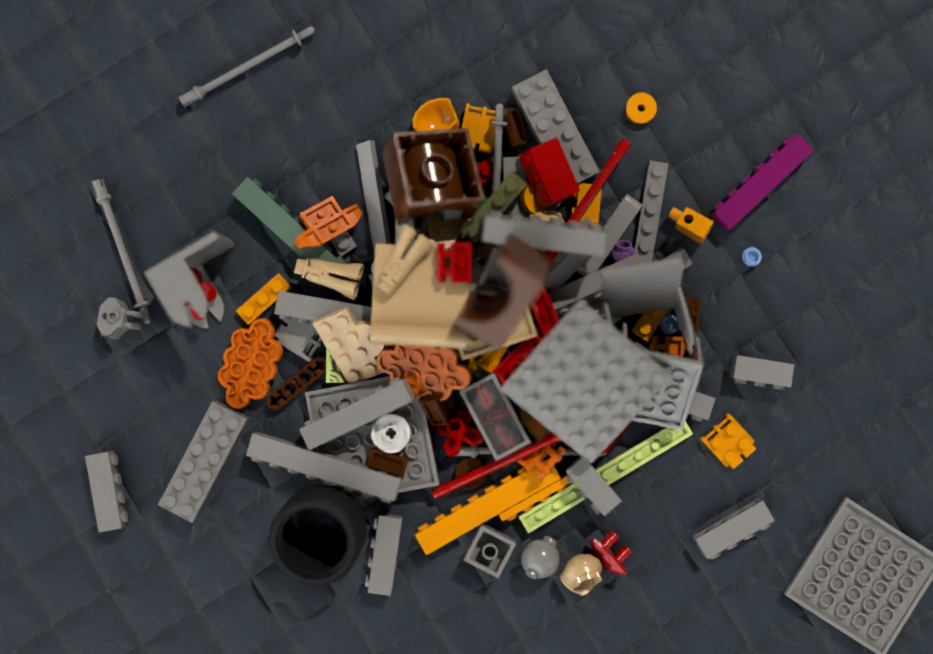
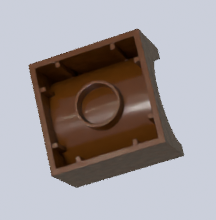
(432, 173)
(497, 315)

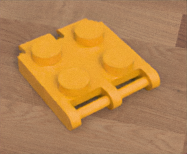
(480, 127)
(729, 442)

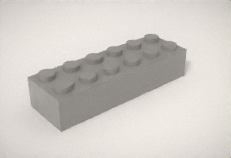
(550, 119)
(545, 234)
(204, 461)

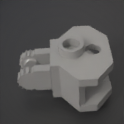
(118, 318)

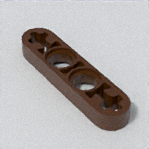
(299, 384)

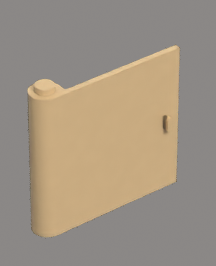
(419, 308)

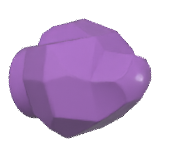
(622, 250)

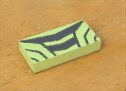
(333, 373)

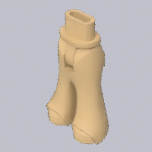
(395, 268)
(320, 273)

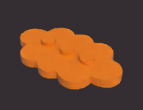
(250, 363)
(426, 369)

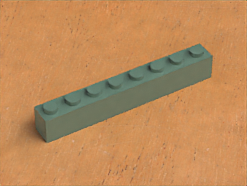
(281, 223)

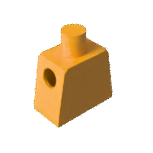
(699, 225)

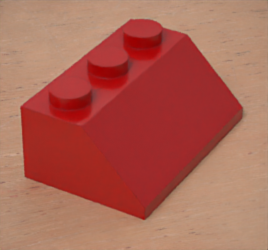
(549, 172)
(516, 357)

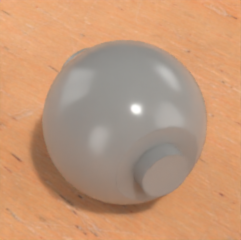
(540, 558)

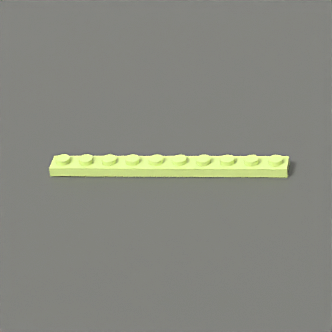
(609, 472)

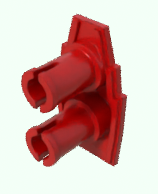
(611, 563)

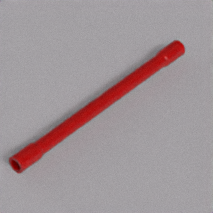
(617, 155)
(448, 487)

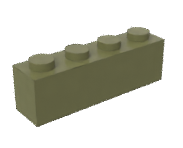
(499, 201)

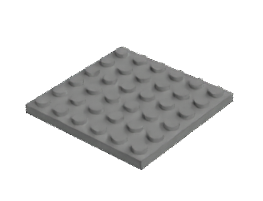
(585, 381)
(357, 444)
(863, 577)

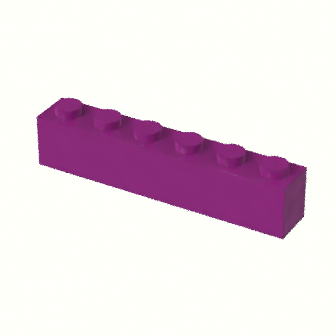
(762, 182)

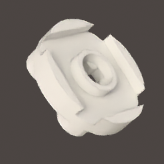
(383, 441)

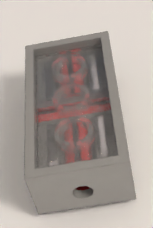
(494, 417)

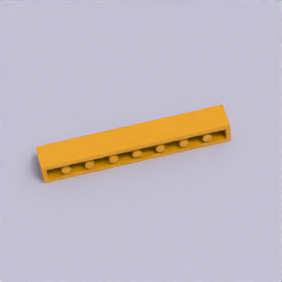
(482, 508)

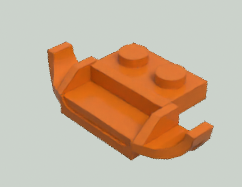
(326, 222)

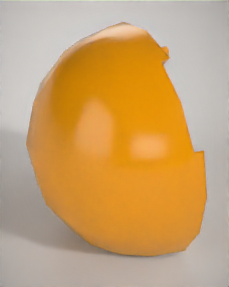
(435, 115)

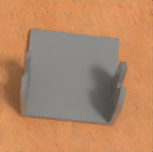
(177, 284)
(644, 290)
(674, 399)

